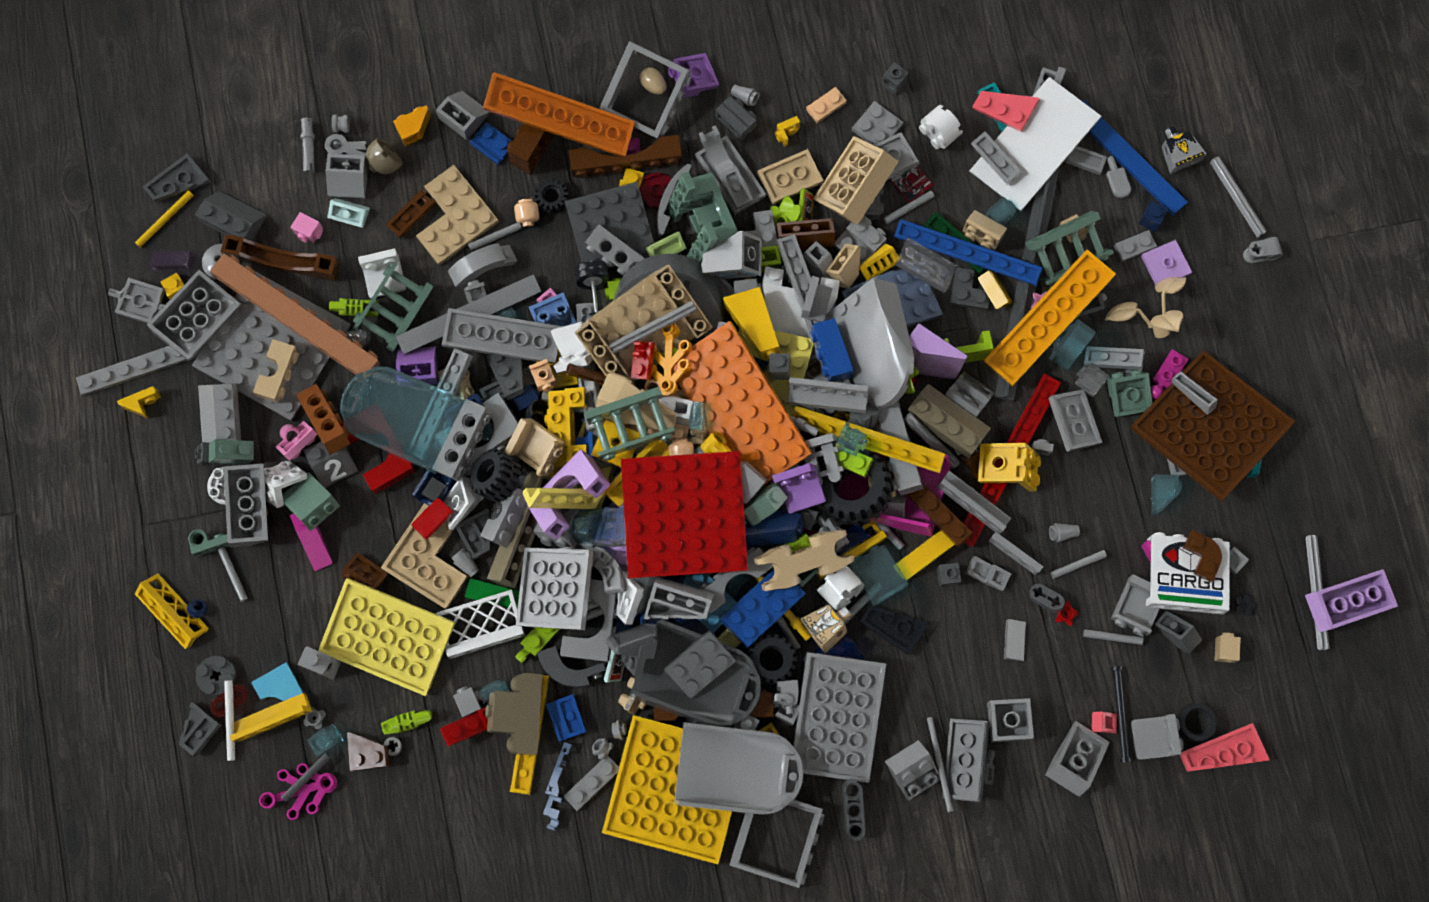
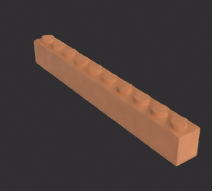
(293, 316)

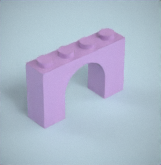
(578, 470)

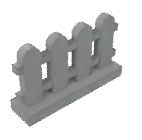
(826, 442)

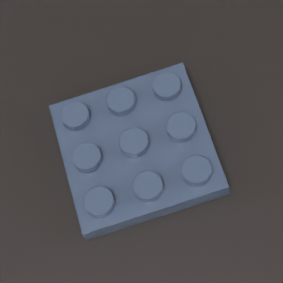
(915, 297)

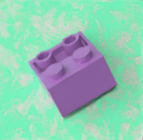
(419, 364)

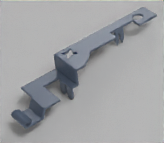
(555, 790)

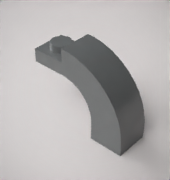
(565, 676)

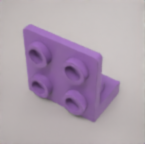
(801, 487)

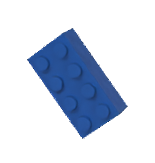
(759, 611)

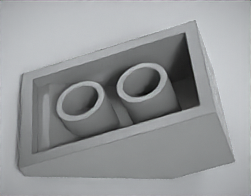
(1077, 759)

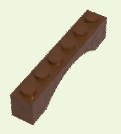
(663, 151)
(307, 264)
(762, 710)

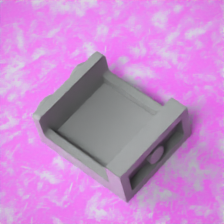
(1132, 608)

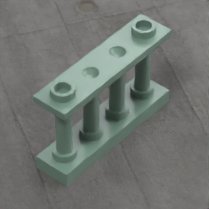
(1055, 237)
(412, 307)
(632, 404)

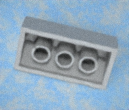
(245, 505)

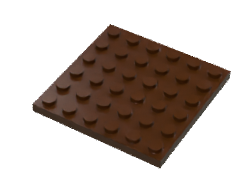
(1218, 446)

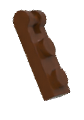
(410, 214)

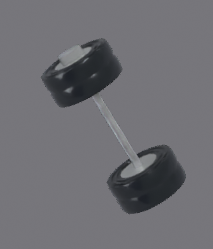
(591, 276)

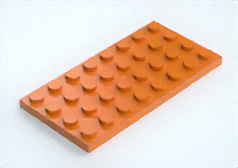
(742, 403)

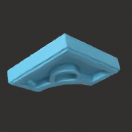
(278, 684)

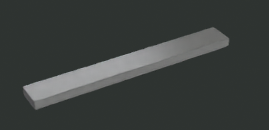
(486, 305)

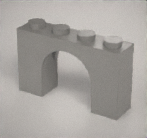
(504, 427)
(594, 647)

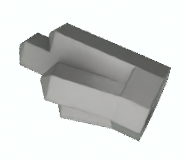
(831, 525)

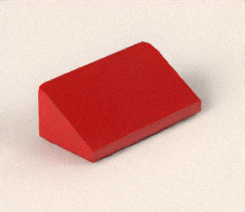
(432, 518)

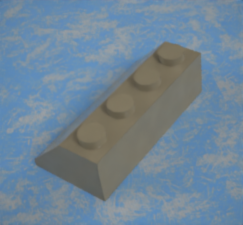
(948, 421)

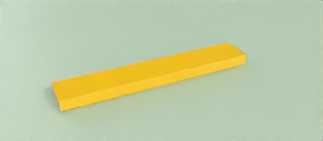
(525, 764)

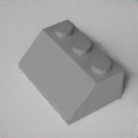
(219, 412)

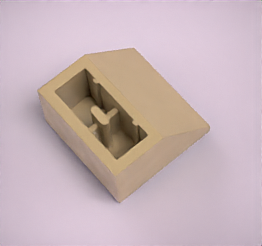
(983, 231)

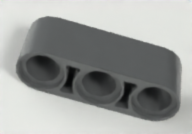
(853, 819)

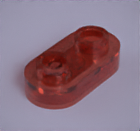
(236, 701)

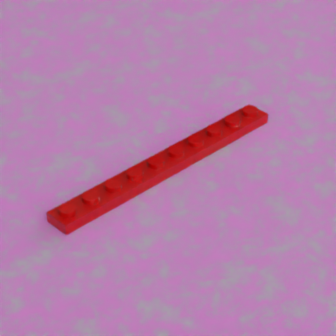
(1021, 434)

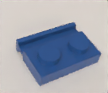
(491, 143)
(566, 718)

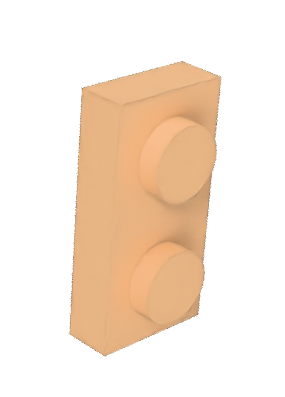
(826, 105)

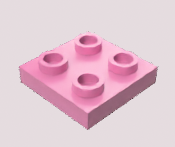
(292, 447)

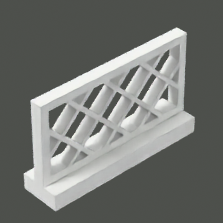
(487, 640)

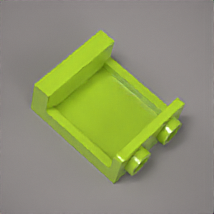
(977, 351)

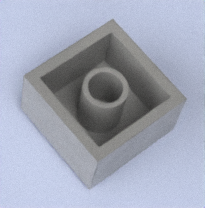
(1010, 720)

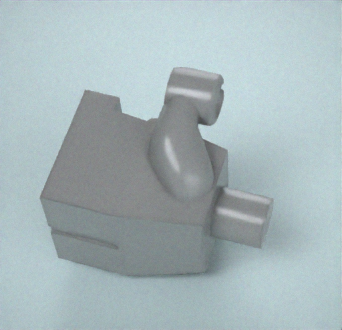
(787, 696)

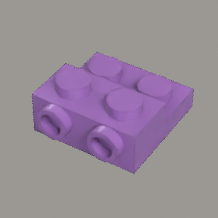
(702, 74)

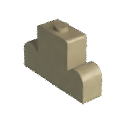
(517, 713)

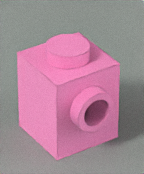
(306, 228)

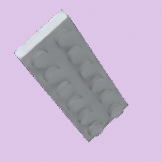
(500, 336)

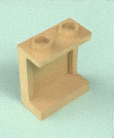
(535, 446)

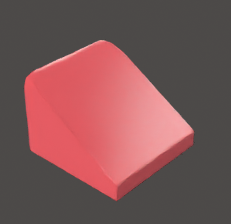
(1104, 722)

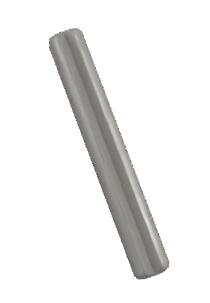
(929, 438)

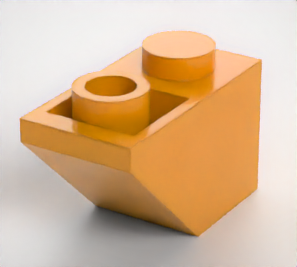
(412, 125)

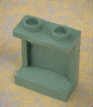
(310, 502)

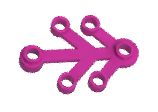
(303, 792)

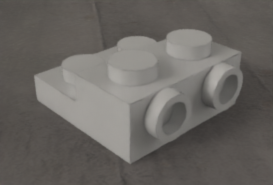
(864, 236)

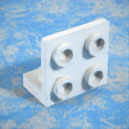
(373, 268)
(570, 347)

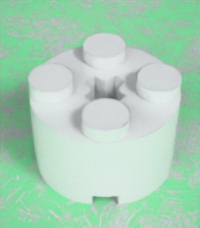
(940, 127)
(840, 587)

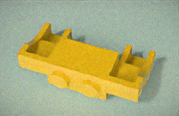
(561, 420)

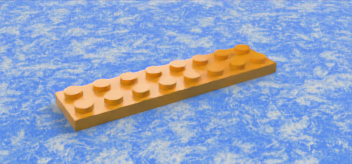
(1049, 317)

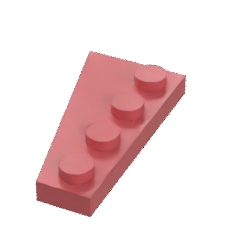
(1230, 749)

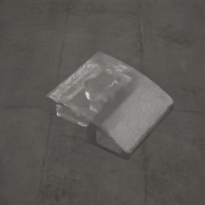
(611, 528)

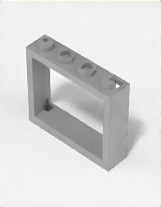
(620, 75)
(806, 855)

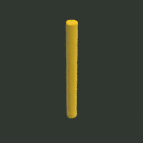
(164, 218)

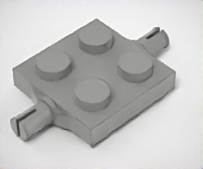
(138, 300)

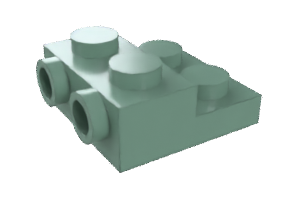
(1130, 392)

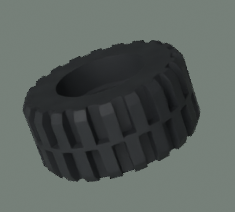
(865, 507)

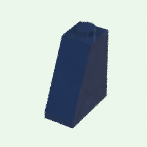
(775, 529)

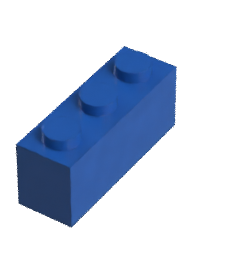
(831, 350)

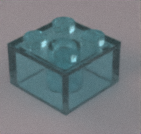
(1071, 345)

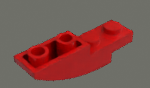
(465, 728)

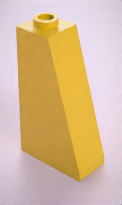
(753, 319)

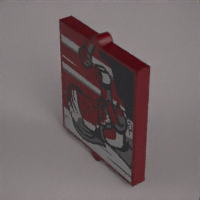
(911, 183)

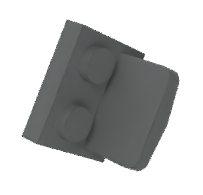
(635, 646)

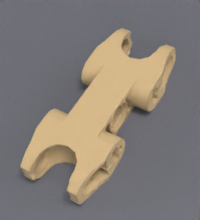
(790, 564)

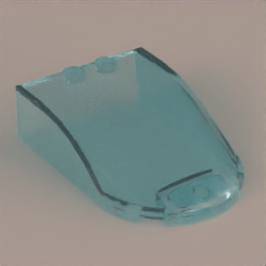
(399, 414)

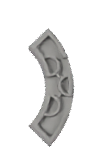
(608, 568)

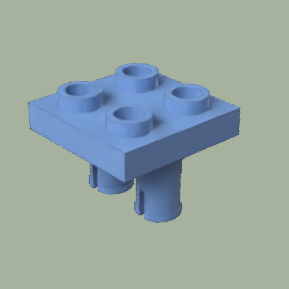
(553, 311)

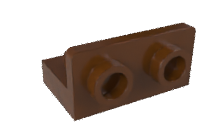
(364, 571)

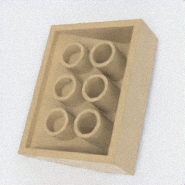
(856, 180)

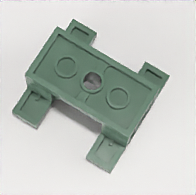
(710, 217)

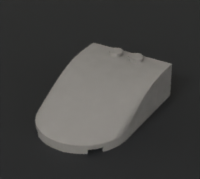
(876, 340)
(736, 770)

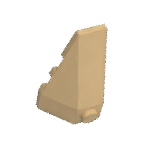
(619, 387)

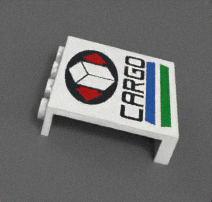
(1175, 584)

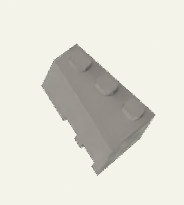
(677, 600)

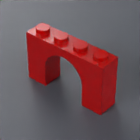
(387, 473)

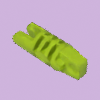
(351, 307)
(406, 721)

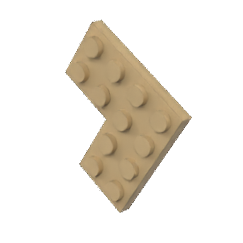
(464, 216)
(418, 567)

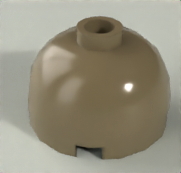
(381, 158)

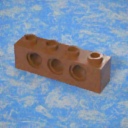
(322, 418)

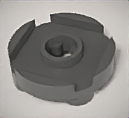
(205, 671)

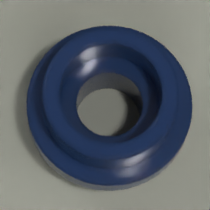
(199, 605)

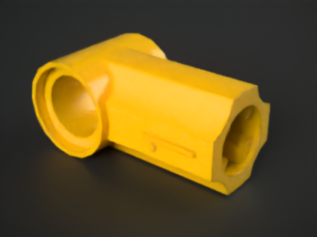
(715, 443)

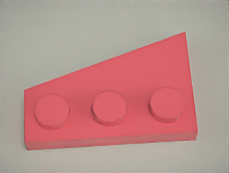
(1006, 108)

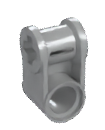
(1263, 251)

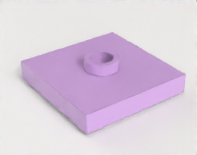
(1166, 262)

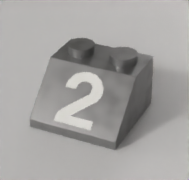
(330, 468)

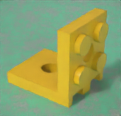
(1018, 466)

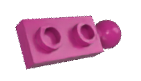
(1171, 367)

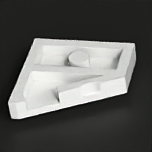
(629, 600)

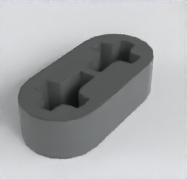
(1049, 594)

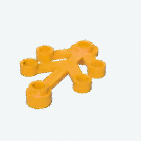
(670, 360)

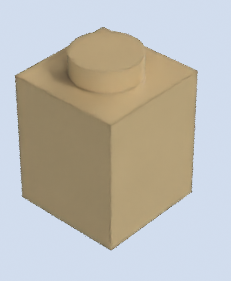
(1227, 648)

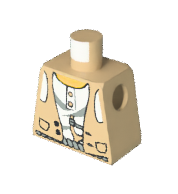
(826, 626)

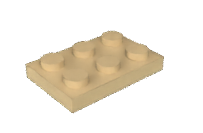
(790, 176)

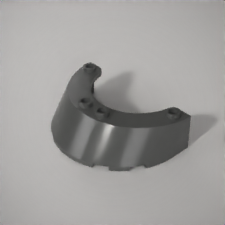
(702, 287)

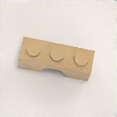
(272, 387)

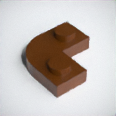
(1209, 554)

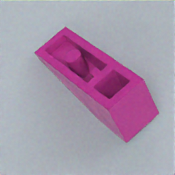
(313, 545)

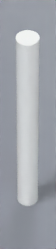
(229, 711)

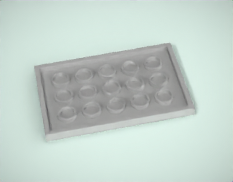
(838, 716)

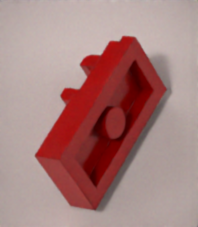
(642, 360)

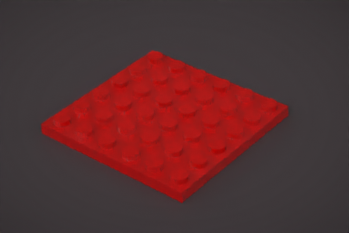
(684, 514)

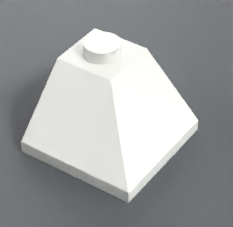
(461, 501)

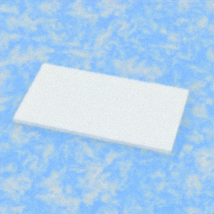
(1043, 144)

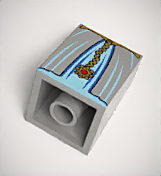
(734, 257)

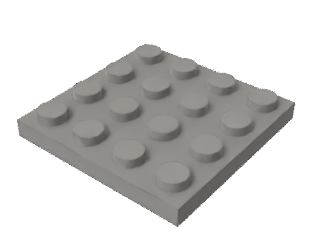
(554, 588)

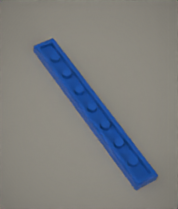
(1137, 166)
(969, 252)

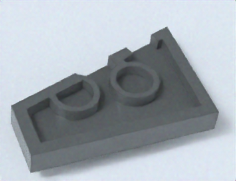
(508, 374)

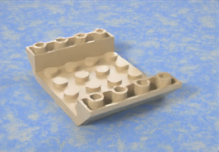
(635, 308)

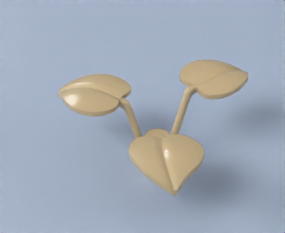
(1162, 323)

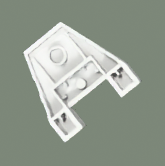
(783, 304)

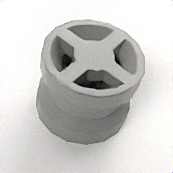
(340, 123)

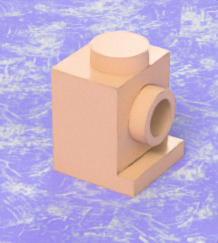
(541, 368)

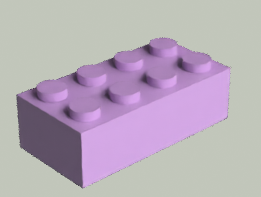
(1351, 600)

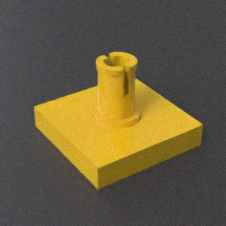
(614, 440)

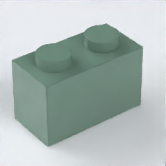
(231, 451)

